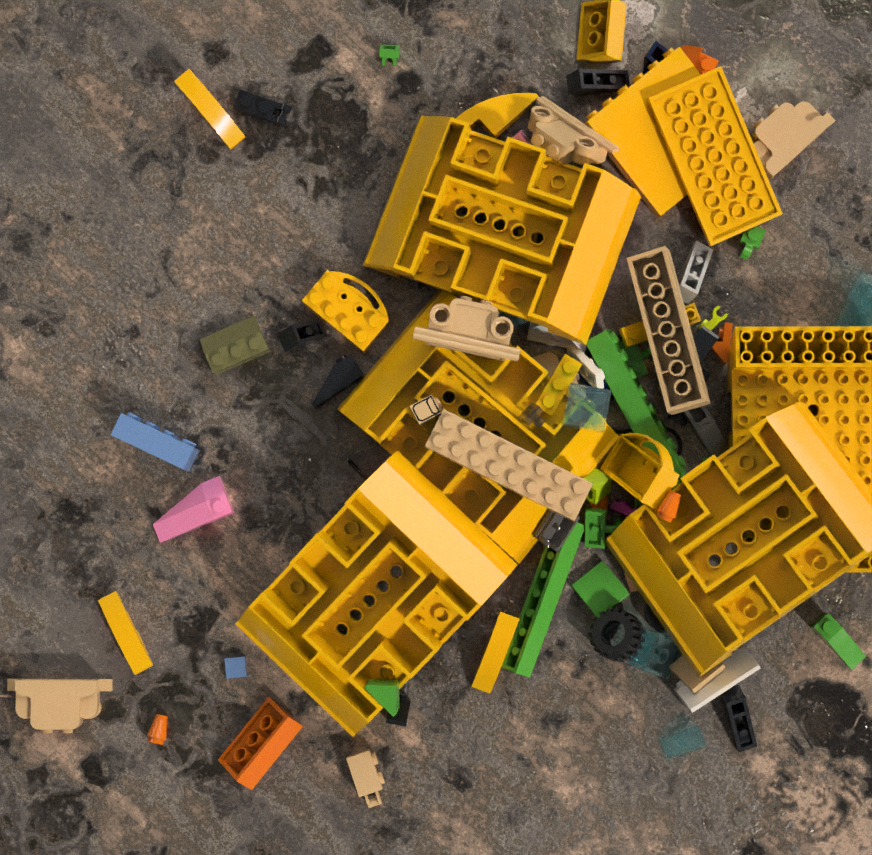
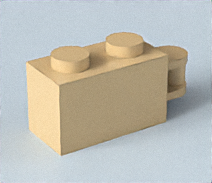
(365, 775)

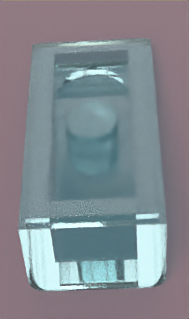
(683, 742)

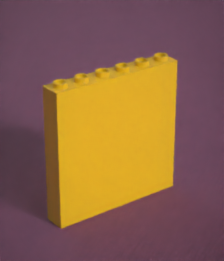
(633, 128)

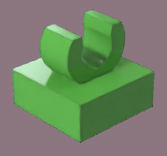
(389, 51)

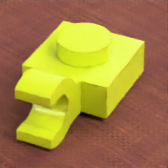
(714, 321)

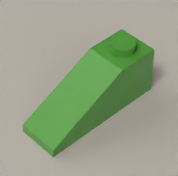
(837, 640)

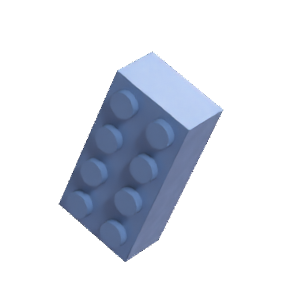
(151, 440)

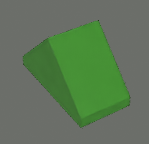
(385, 692)

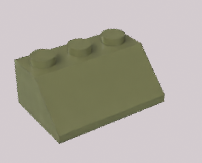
(234, 345)

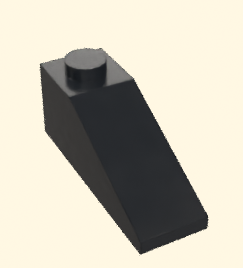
(596, 81)
(341, 377)
(739, 718)

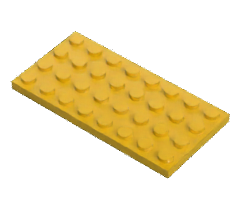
(714, 156)

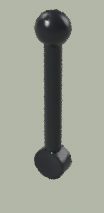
(356, 468)

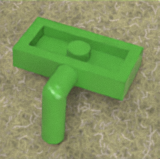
(636, 358)
(596, 527)

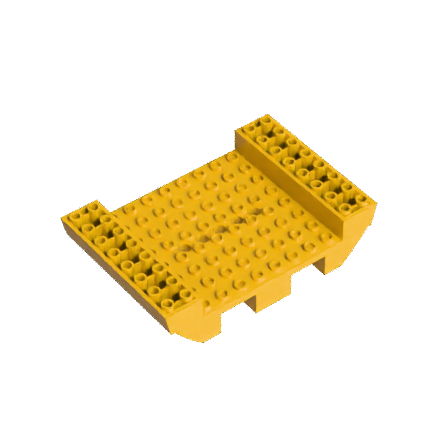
(549, 283)
(812, 366)
(493, 392)
(384, 524)
(721, 607)

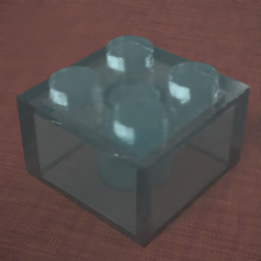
(586, 407)

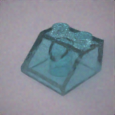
(656, 655)

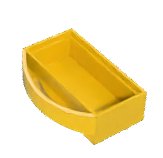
(342, 314)
(641, 468)

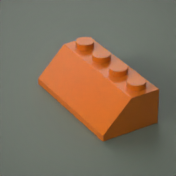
(260, 743)

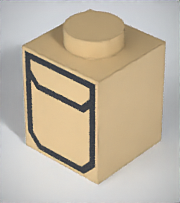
(426, 409)

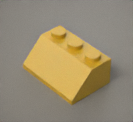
(601, 31)

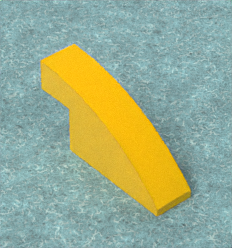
(209, 109)
(498, 112)
(495, 652)

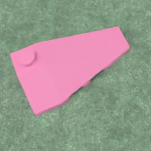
(200, 507)

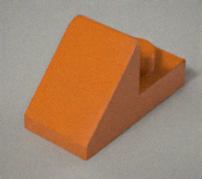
(700, 60)
(721, 349)

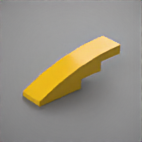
(125, 633)

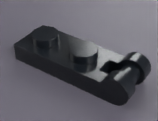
(261, 108)

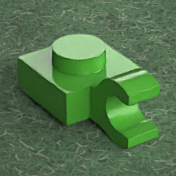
(751, 239)

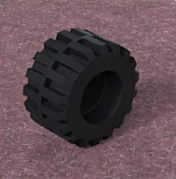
(603, 628)

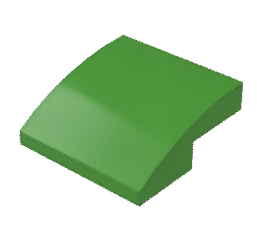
(600, 589)

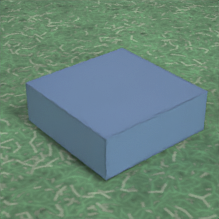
(235, 667)

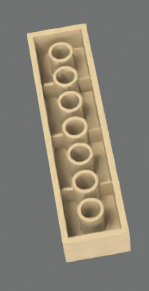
(668, 330)
(508, 465)

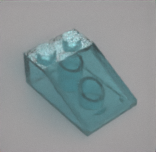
(858, 304)

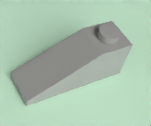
(693, 271)

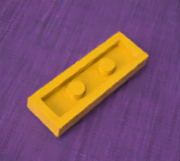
(558, 384)

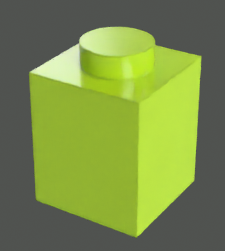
(600, 487)

